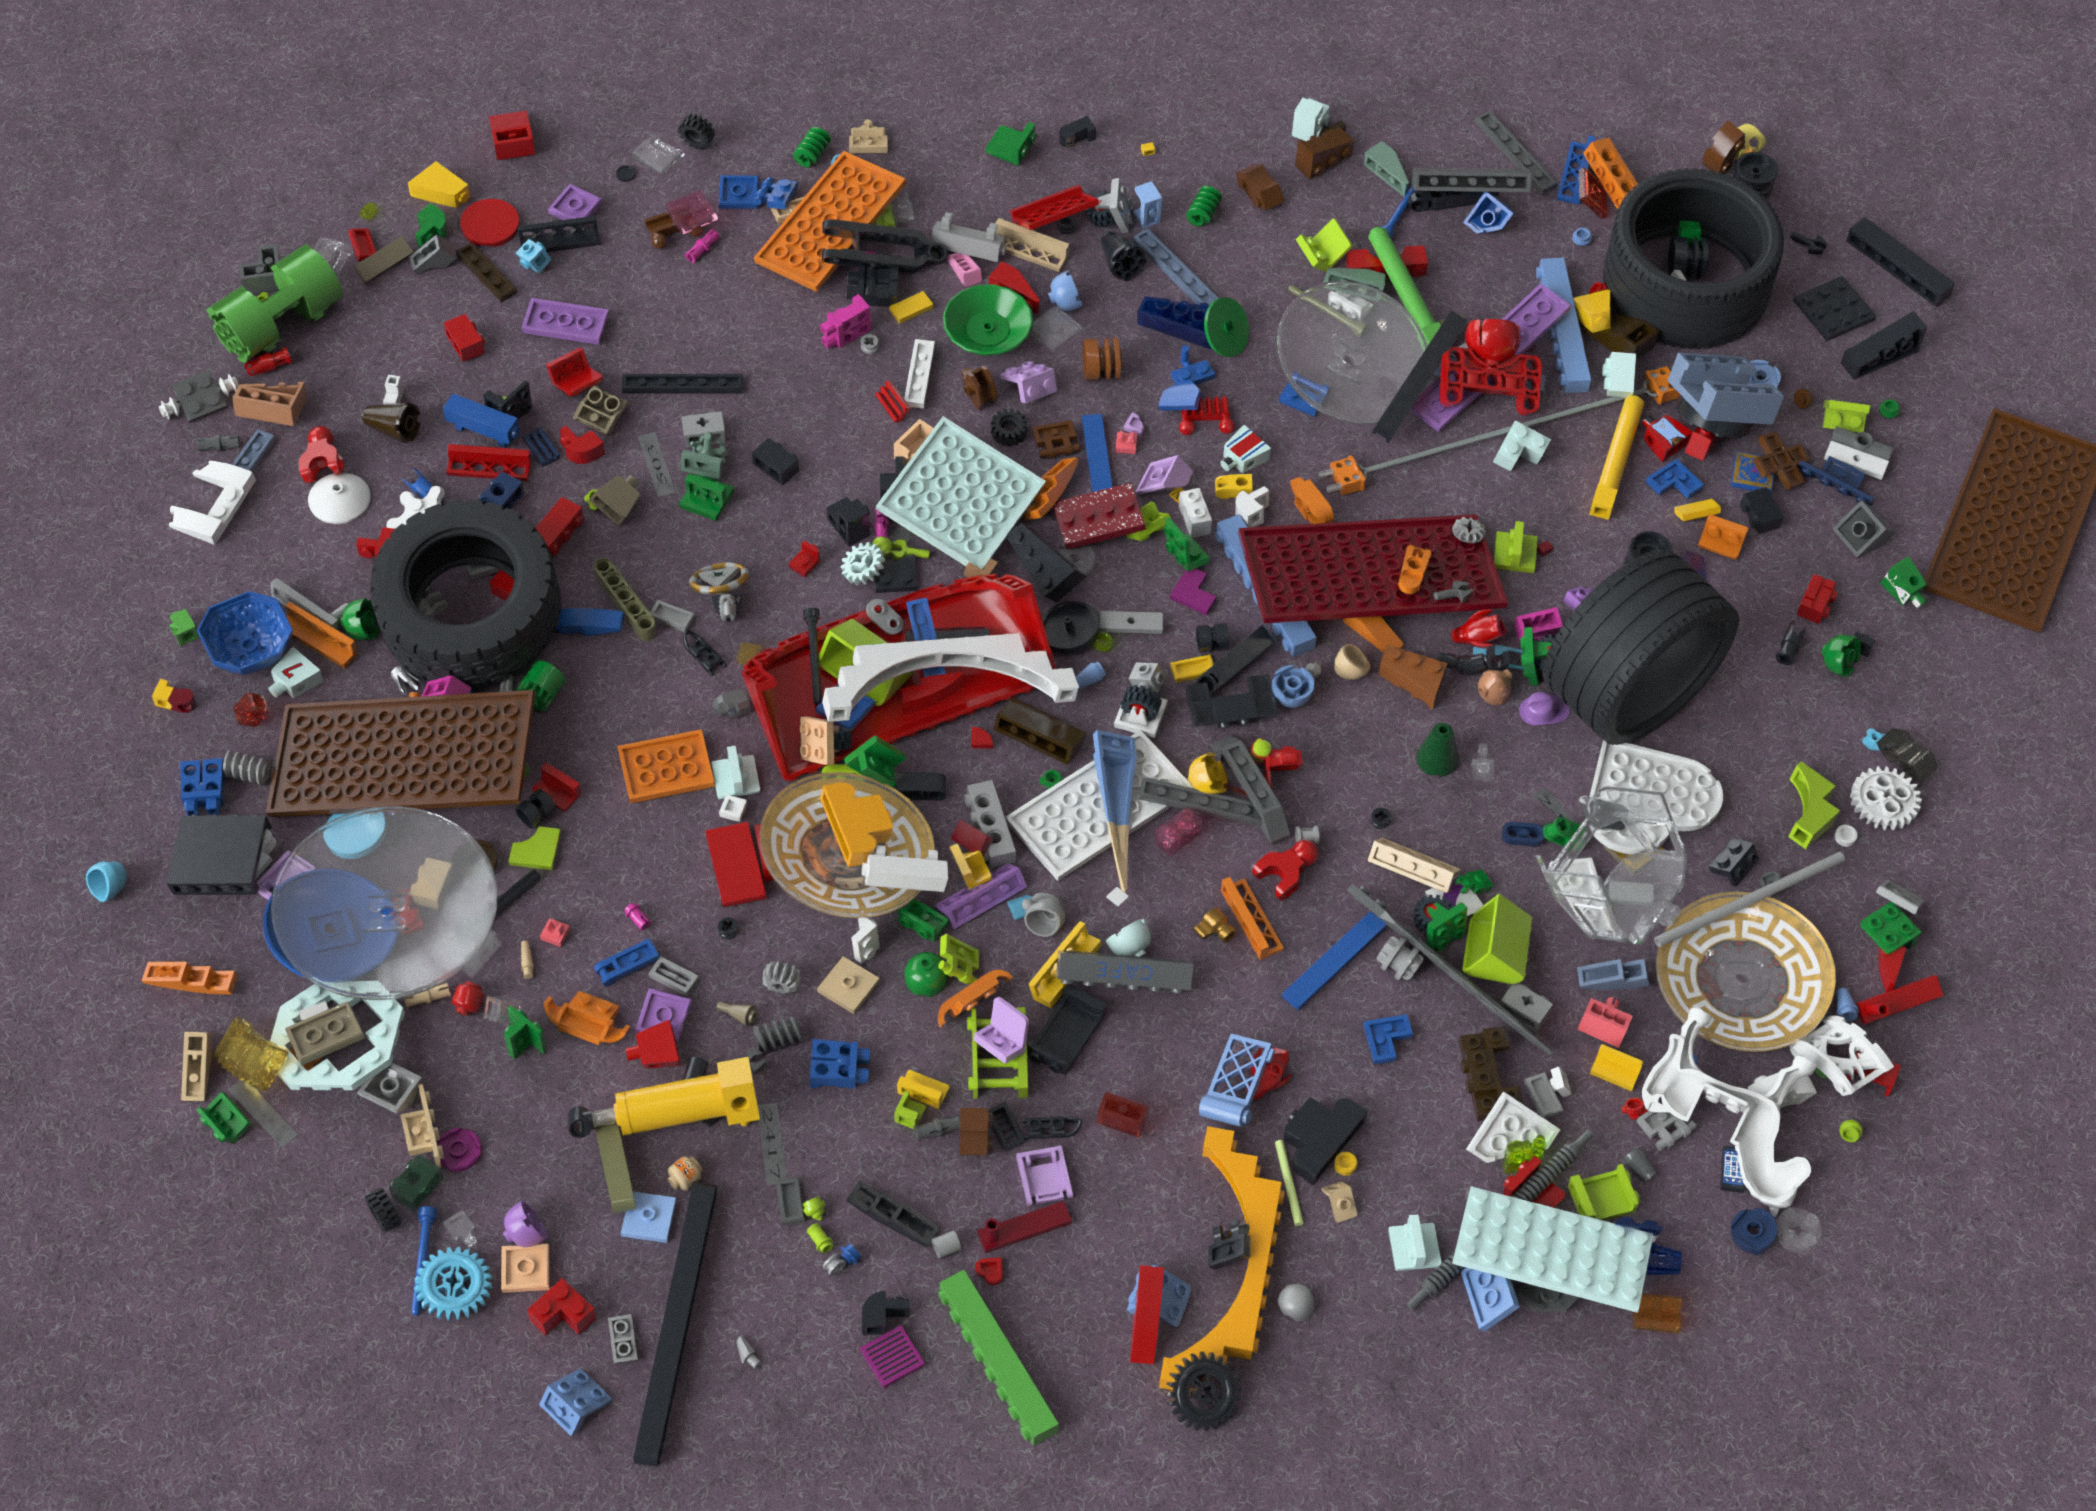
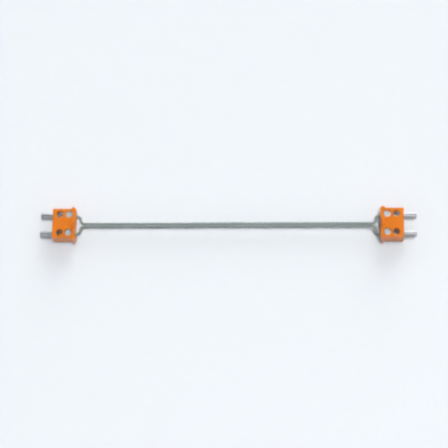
(1350, 479)

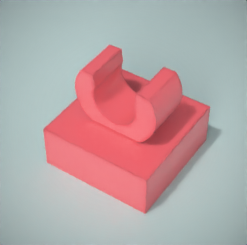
(1126, 442)
(555, 932)

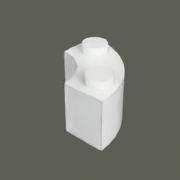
(1798, 1093)

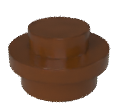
(1803, 398)

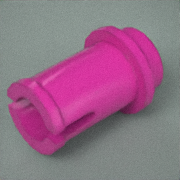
(638, 917)

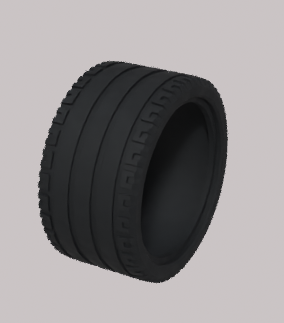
(1728, 215)
(1640, 646)

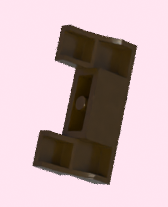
(1481, 1069)

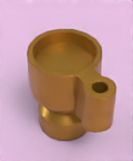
(1215, 922)

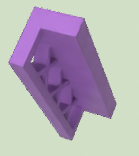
(972, 902)

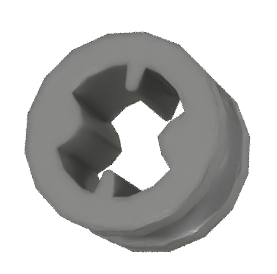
(869, 338)
(834, 1264)

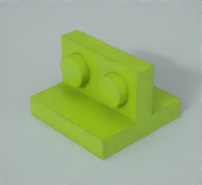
(1845, 415)
(1515, 550)

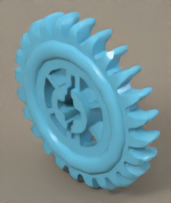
(456, 1301)

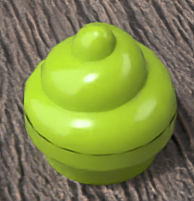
(883, 544)
(1851, 1130)
(814, 1208)

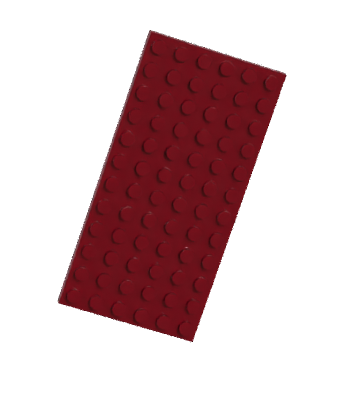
(1357, 567)

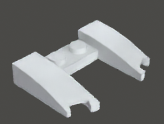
(210, 527)

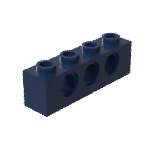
(503, 491)

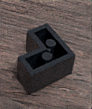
(850, 520)

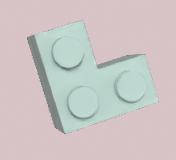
(1309, 119)
(1619, 374)
(1521, 442)

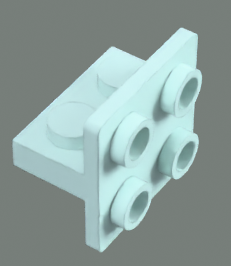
(735, 775)
(1414, 1245)

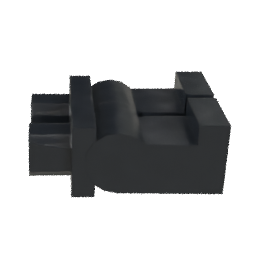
(875, 285)

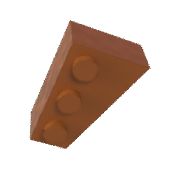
(1414, 673)

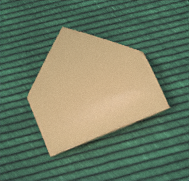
(868, 139)

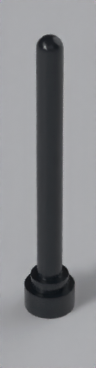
(811, 616)

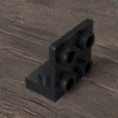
(515, 404)

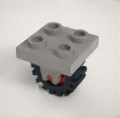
(1112, 207)

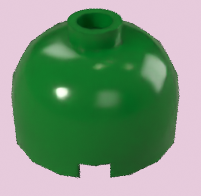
(358, 617)
(1839, 651)
(924, 975)

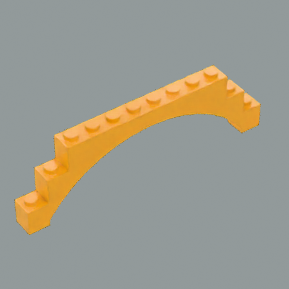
(1259, 1203)

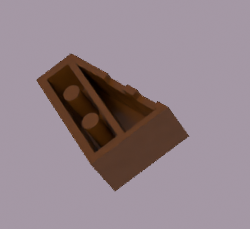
(1323, 152)

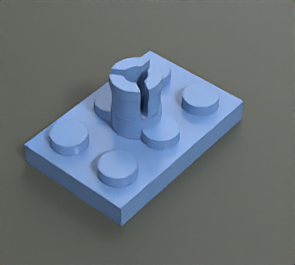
(1490, 1297)

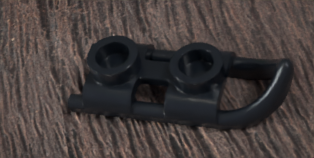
(699, 647)
(1055, 1124)

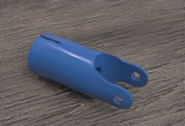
(421, 486)

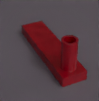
(1023, 1227)

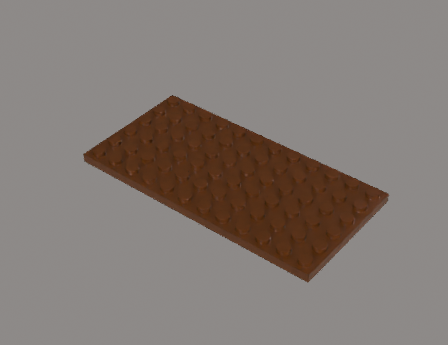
(2014, 520)
(402, 753)

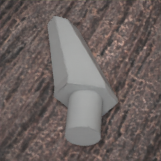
(747, 1352)

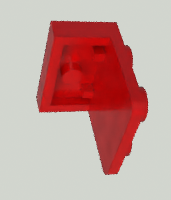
(572, 373)
(1551, 1196)

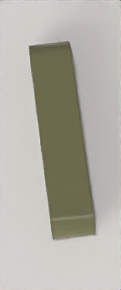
(617, 590)
(615, 1168)

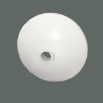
(341, 505)

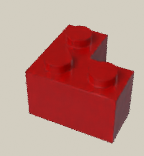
(561, 1304)

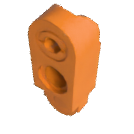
(1311, 502)
(1413, 569)

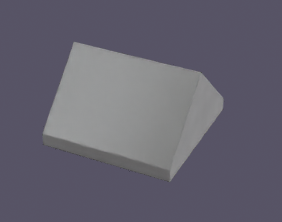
(392, 1088)

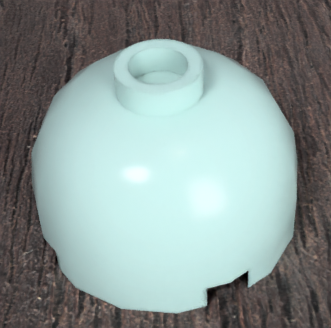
(1131, 939)

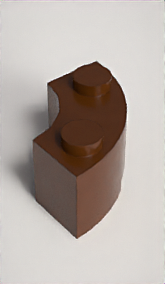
(1723, 151)
(1260, 186)

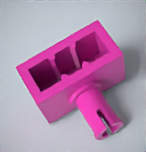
(1542, 622)

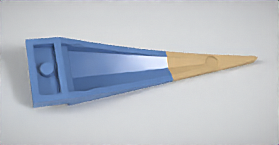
(1115, 769)

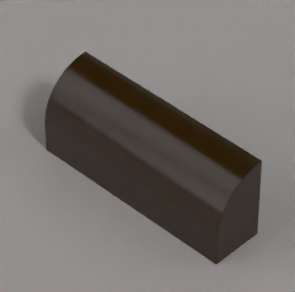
(1039, 730)

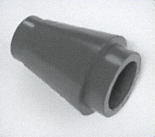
(1639, 1163)

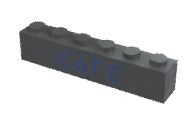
(1124, 970)

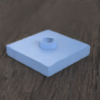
(650, 1219)

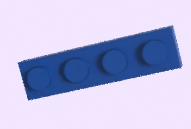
(923, 628)

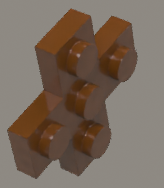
(1781, 460)

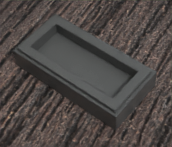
(790, 1201)

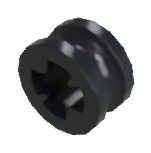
(1386, 818)
(727, 934)

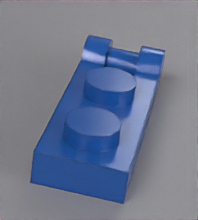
(626, 962)

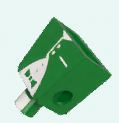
(1905, 583)

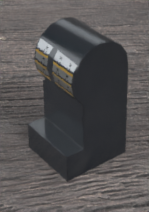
(1077, 131)

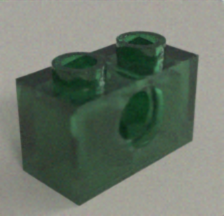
(414, 1194)

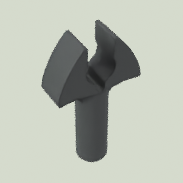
(1458, 591)
(755, 1067)

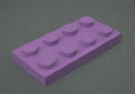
(565, 321)

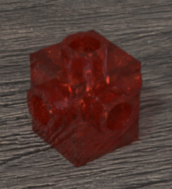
(251, 709)

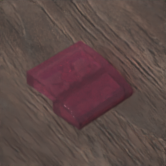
(691, 212)

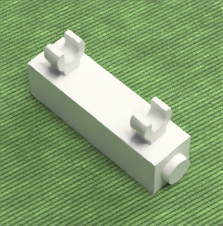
(905, 872)

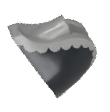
(727, 606)

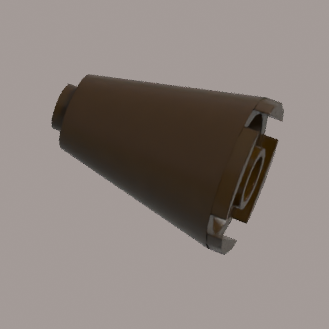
(394, 420)

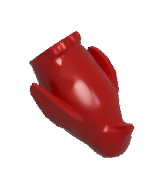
(1479, 630)
(1272, 1074)

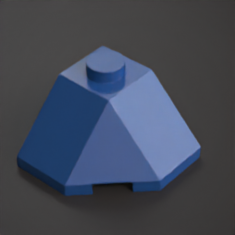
(1489, 214)

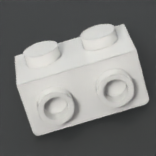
(866, 940)

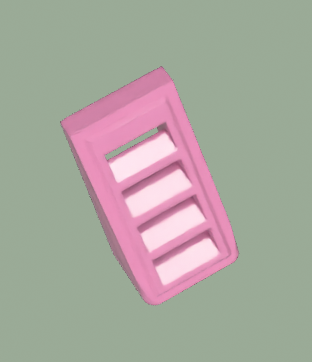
(967, 274)

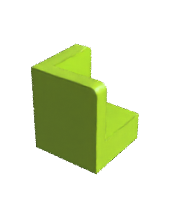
(908, 1111)

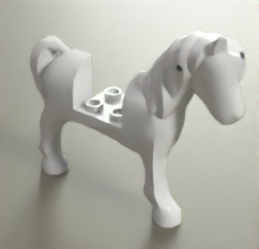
(1680, 1086)

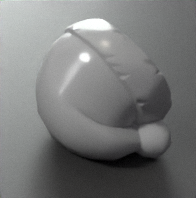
(1043, 914)

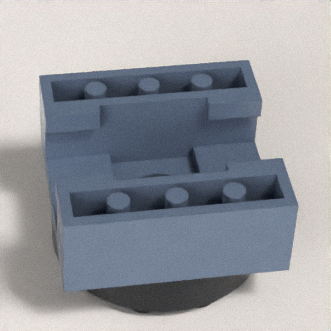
(1717, 394)

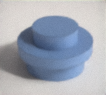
(1582, 237)

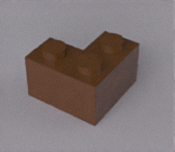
(974, 1131)

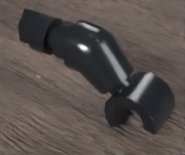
(1476, 663)

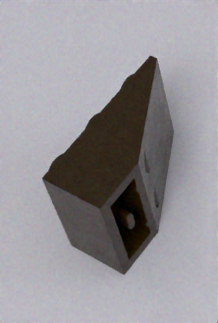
(1627, 335)

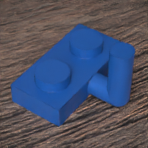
(1197, 372)

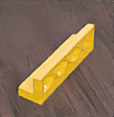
(1050, 987)

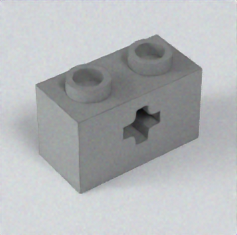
(697, 425)
(1533, 1014)

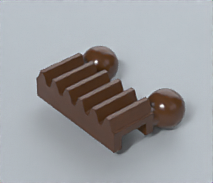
(663, 224)

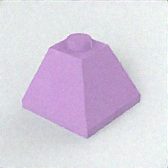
(1165, 475)

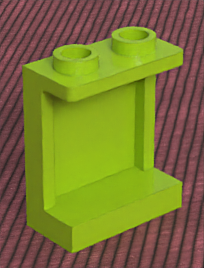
(1604, 1195)

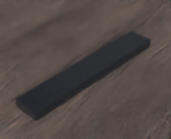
(682, 383)

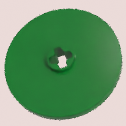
(1226, 327)

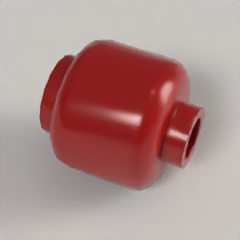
(467, 998)

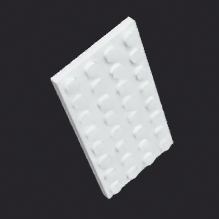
(1069, 820)

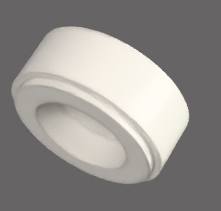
(1846, 835)

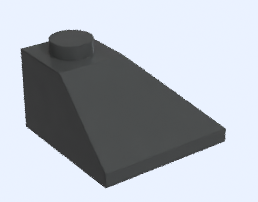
(1863, 530)

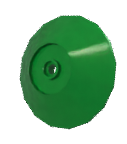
(987, 307)

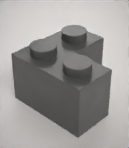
(258, 276)

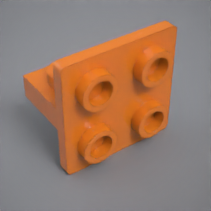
(1723, 537)

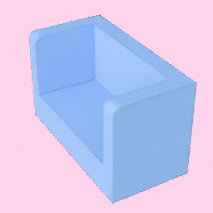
(1151, 203)

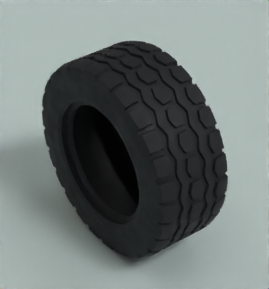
(453, 538)

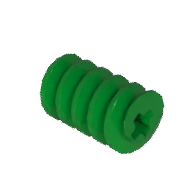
(812, 147)
(1204, 206)

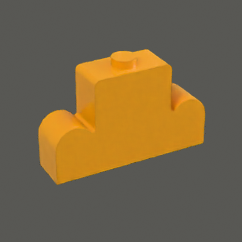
(856, 822)

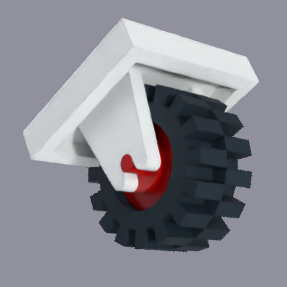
(1140, 711)

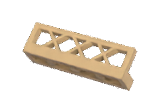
(1033, 242)
(1413, 864)

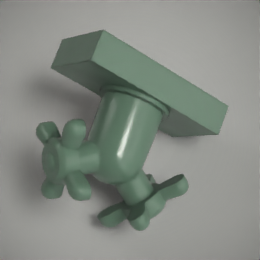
(705, 461)

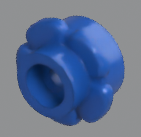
(850, 1254)

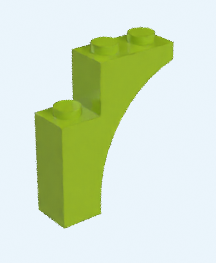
(1817, 812)

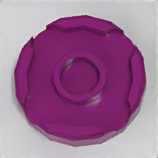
(462, 1155)

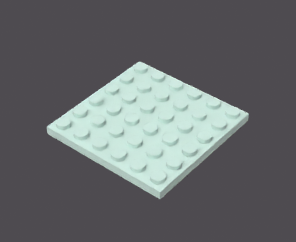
(960, 494)

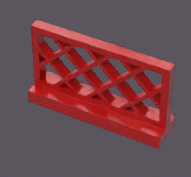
(1052, 208)

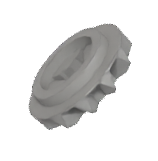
(1461, 531)

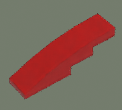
(1146, 1314)

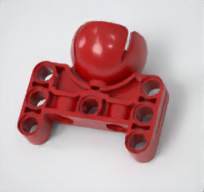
(1493, 355)

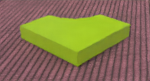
(537, 851)

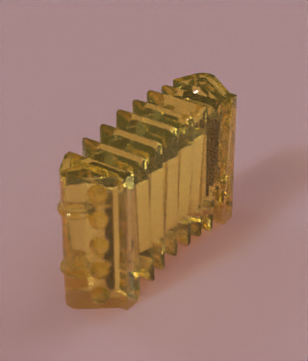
(249, 1055)

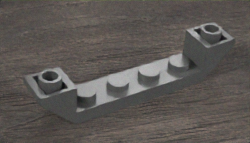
(1255, 786)

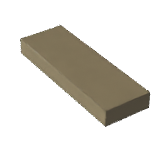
(383, 259)

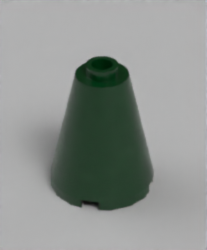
(1438, 751)

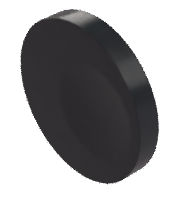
(1071, 626)

